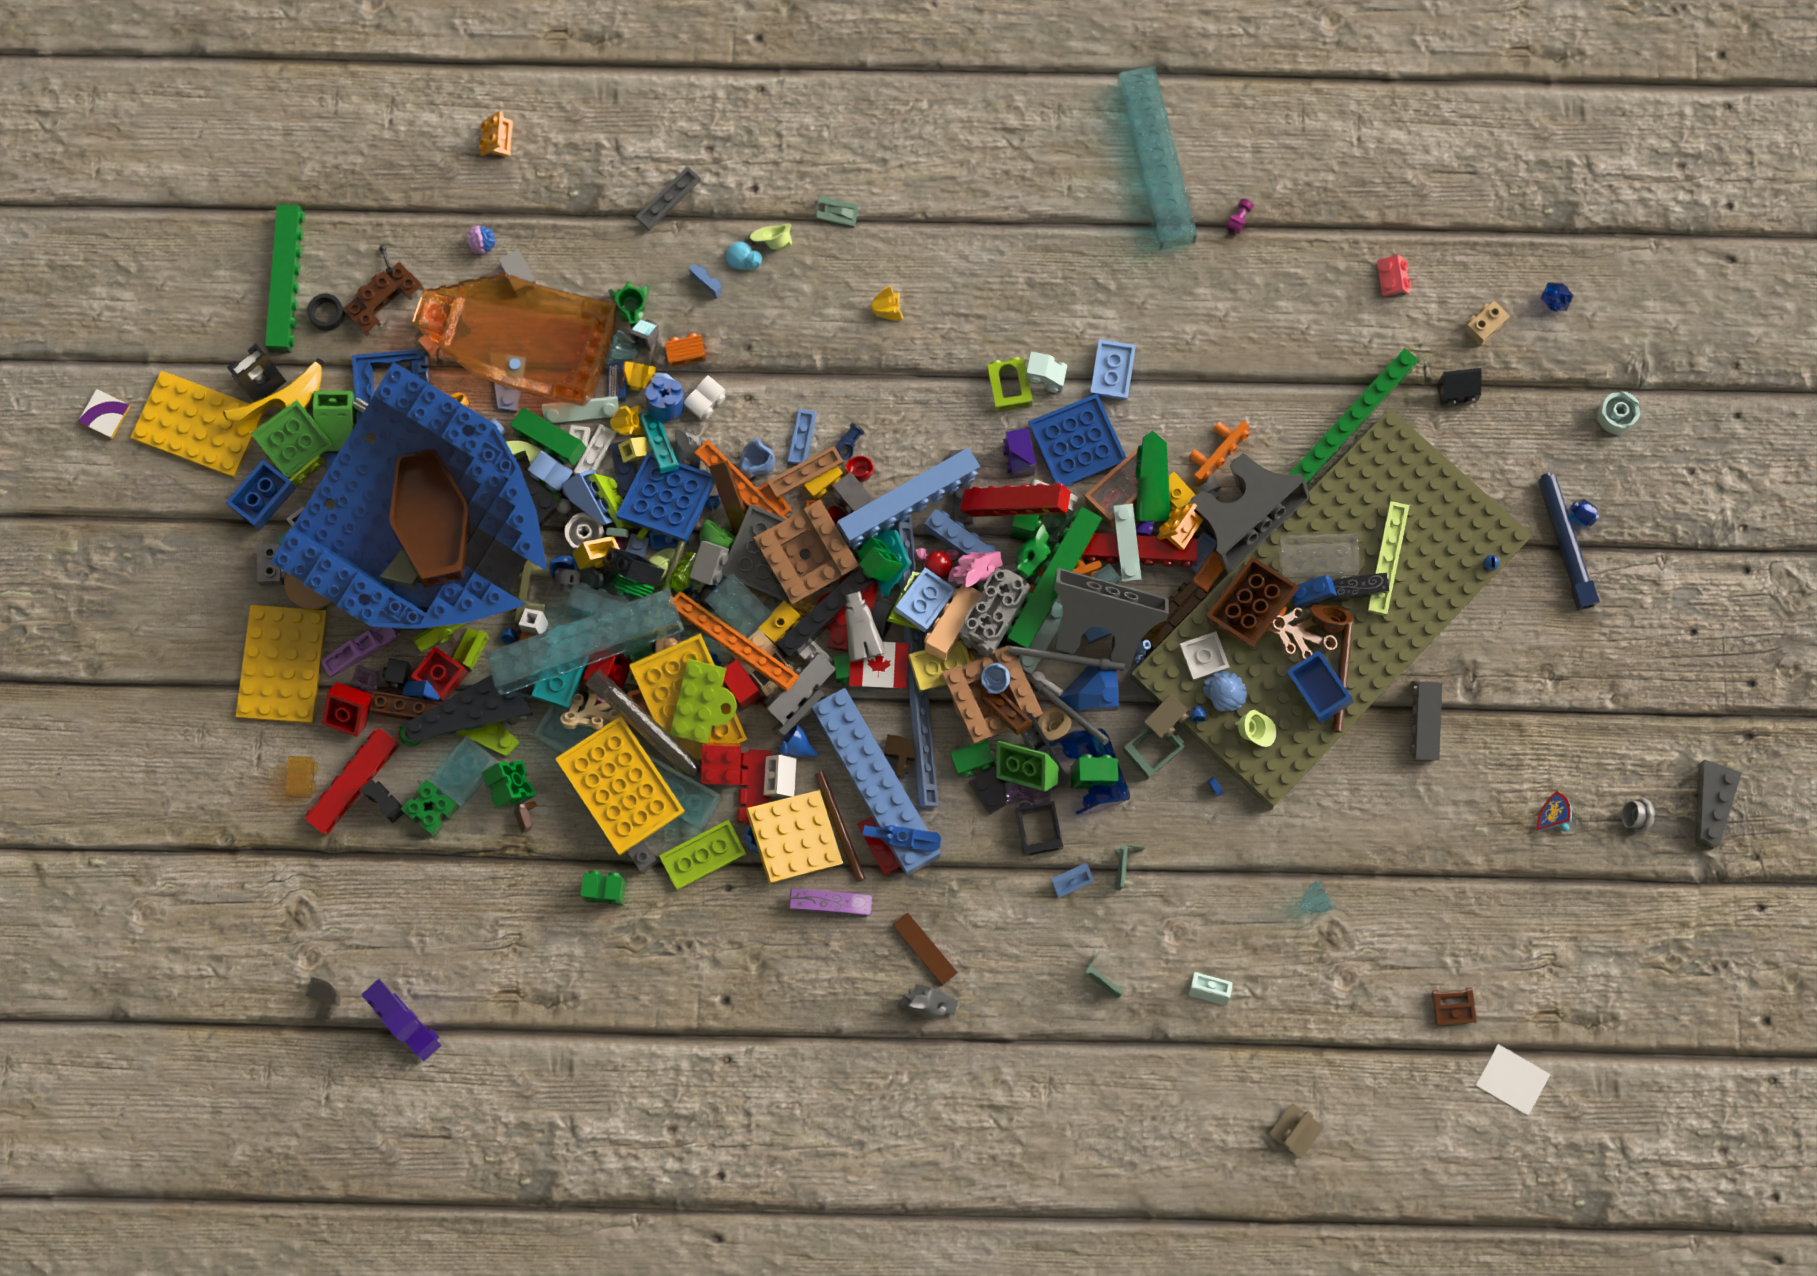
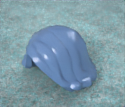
(756, 459)
(1225, 691)

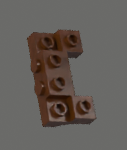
(378, 294)

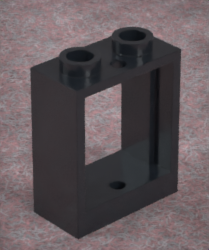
(633, 566)
(1037, 848)

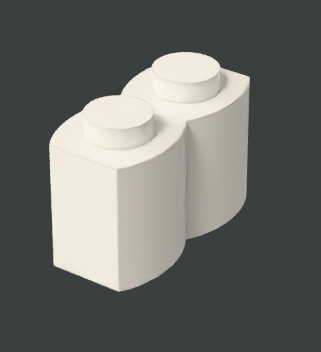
(705, 398)

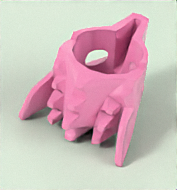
(975, 568)

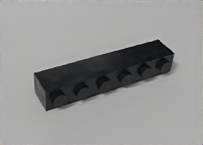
(823, 614)

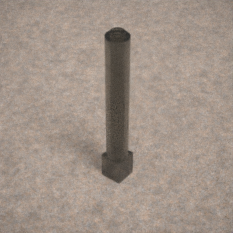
(607, 690)

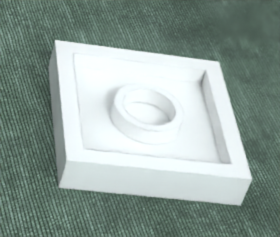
(1204, 656)

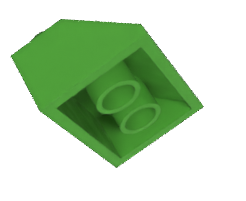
(1026, 766)

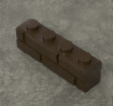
(1179, 608)

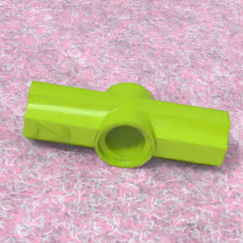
(436, 635)

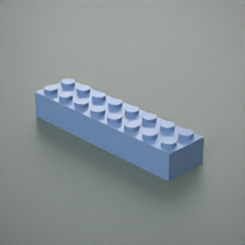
(908, 498)

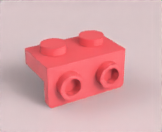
(1393, 275)

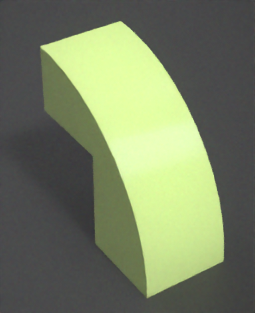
(522, 449)

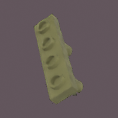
(525, 579)

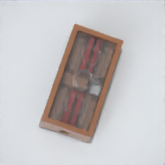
(1114, 489)

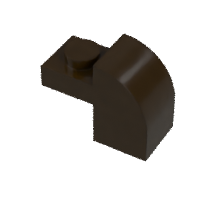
(901, 749)

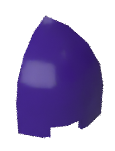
(1144, 528)

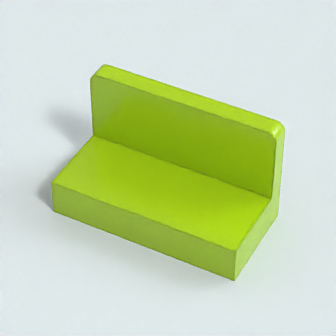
(471, 648)

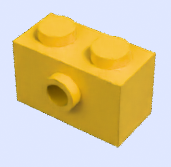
(1179, 492)
(593, 552)
(780, 622)

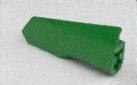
(1152, 479)

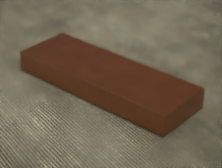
(1007, 711)

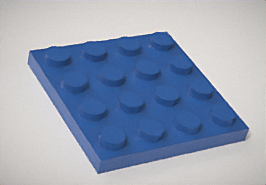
(1077, 441)
(666, 501)

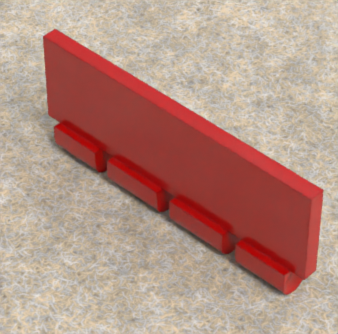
(754, 780)

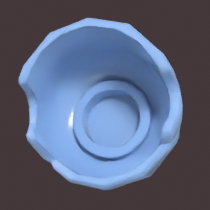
(995, 678)

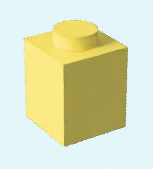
(634, 449)

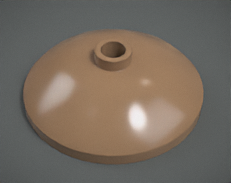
(303, 595)

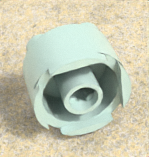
(1614, 422)

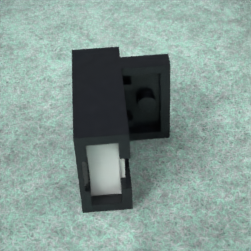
(256, 374)

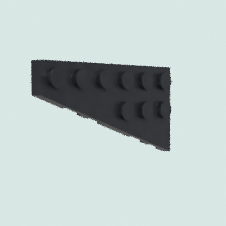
(468, 710)

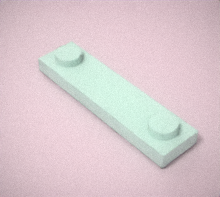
(593, 409)
(1127, 542)
(1043, 638)

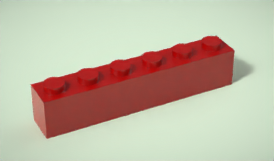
(1015, 500)
(1150, 550)
(347, 786)

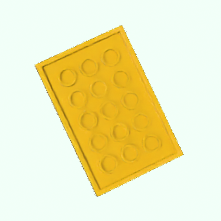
(191, 424)
(281, 664)
(660, 684)
(620, 785)

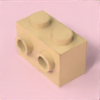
(1486, 323)

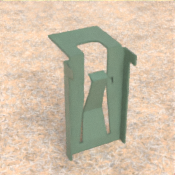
(827, 216)
(1122, 863)
(1102, 981)

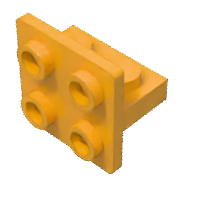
(496, 135)
(1180, 526)

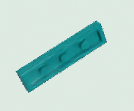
(659, 443)

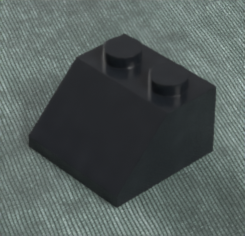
(1460, 386)

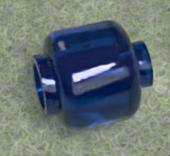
(1584, 512)

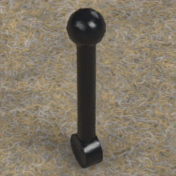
(389, 270)

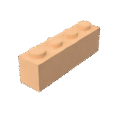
(947, 627)

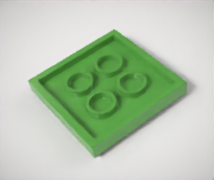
(291, 438)

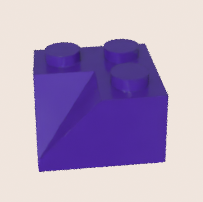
(1020, 453)

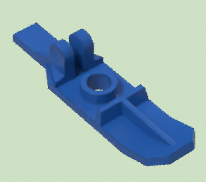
(914, 838)

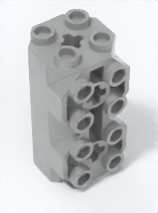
(993, 611)

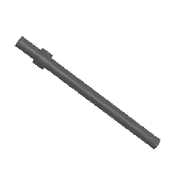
(1104, 664)
(1041, 688)

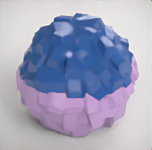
(481, 239)

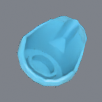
(743, 257)

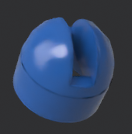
(712, 501)
(1487, 563)
(504, 636)
(1198, 714)

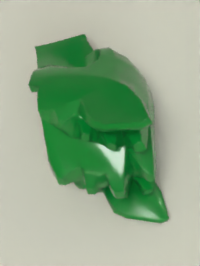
(630, 302)
(1033, 554)

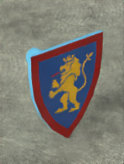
(1555, 813)

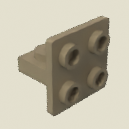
(1296, 1130)

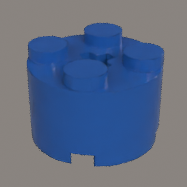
(664, 399)

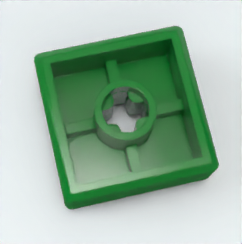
(634, 588)

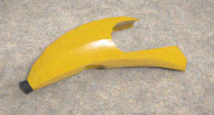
(301, 389)

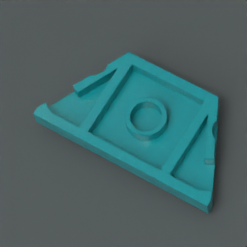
(893, 541)

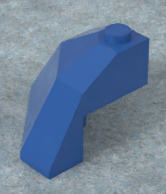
(1093, 691)

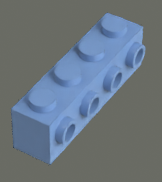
(954, 534)

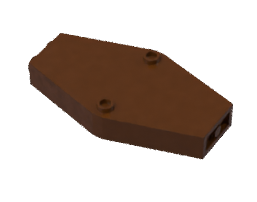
(429, 518)

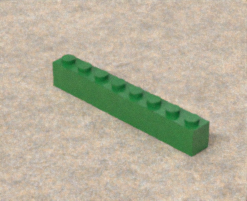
(284, 278)
(1044, 596)

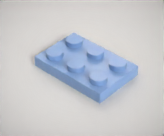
(1113, 369)
(924, 599)

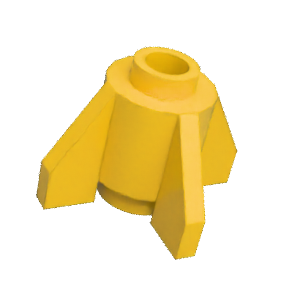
(887, 304)
(637, 374)
(626, 421)

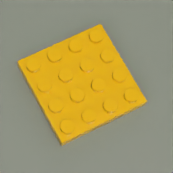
(794, 836)

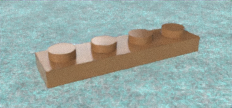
(805, 472)

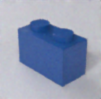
(1314, 591)

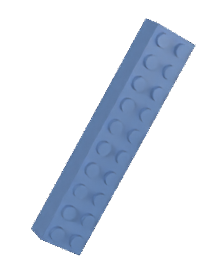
(871, 774)

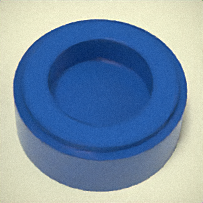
(1215, 786)

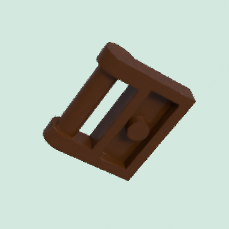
(1454, 1013)

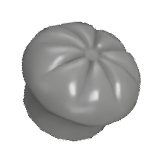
(1638, 815)

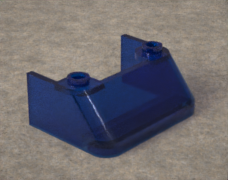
(1100, 796)

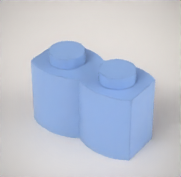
(549, 470)

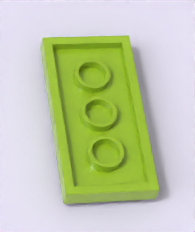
(702, 855)

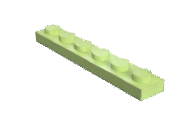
(1389, 554)

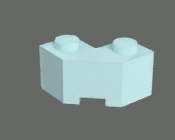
(1044, 369)

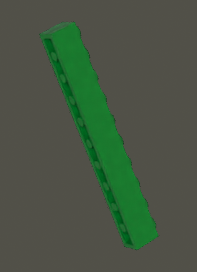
(1356, 416)

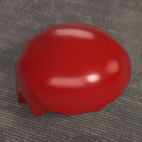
(860, 467)
(938, 563)

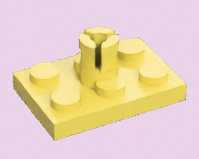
(928, 667)

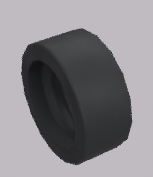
(320, 299)
(880, 616)

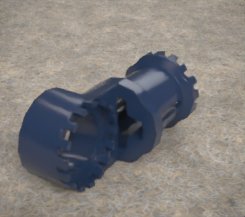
(849, 441)

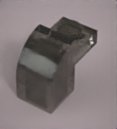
(326, 994)

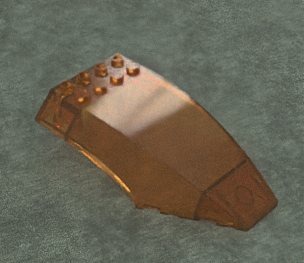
(504, 317)

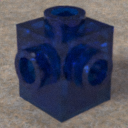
(1557, 296)

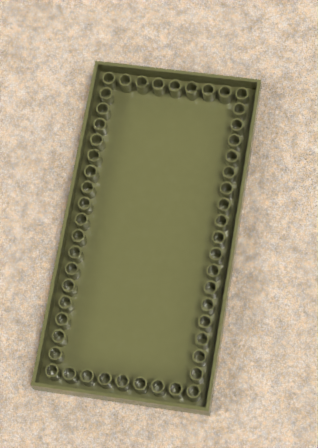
(1437, 575)

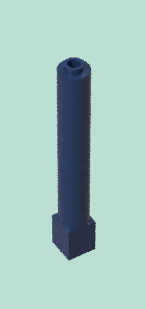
(1582, 588)

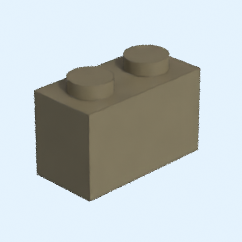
(1167, 716)

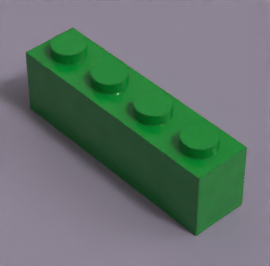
(547, 436)

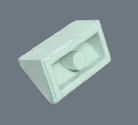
(1210, 989)

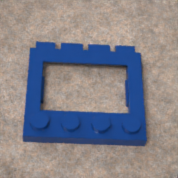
(364, 372)

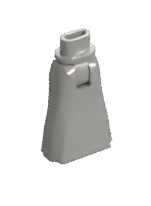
(861, 630)

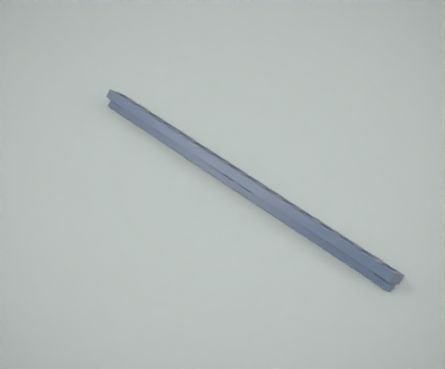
(918, 700)

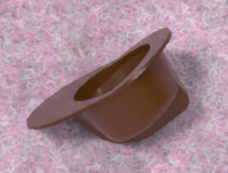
(1331, 617)

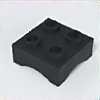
(389, 805)

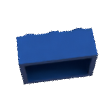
(1320, 686)

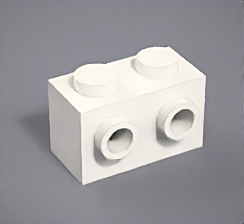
(780, 782)

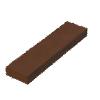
(729, 494)
(925, 949)

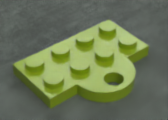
(701, 702)

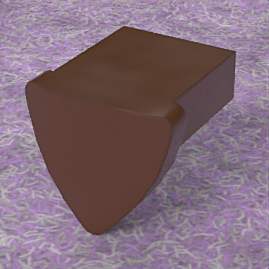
(522, 815)

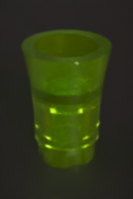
(680, 577)

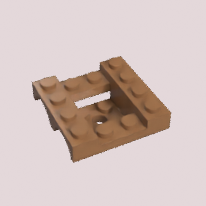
(828, 550)
(976, 715)

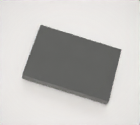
(794, 718)

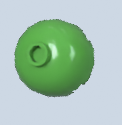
(714, 534)

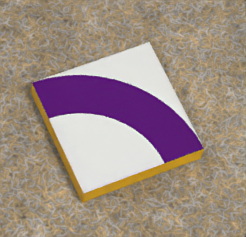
(104, 414)

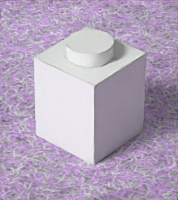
(533, 622)

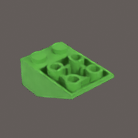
(334, 416)

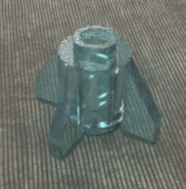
(621, 348)
(1316, 899)

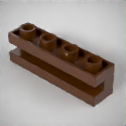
(399, 706)

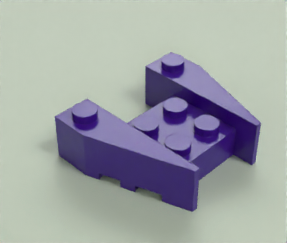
(401, 1020)

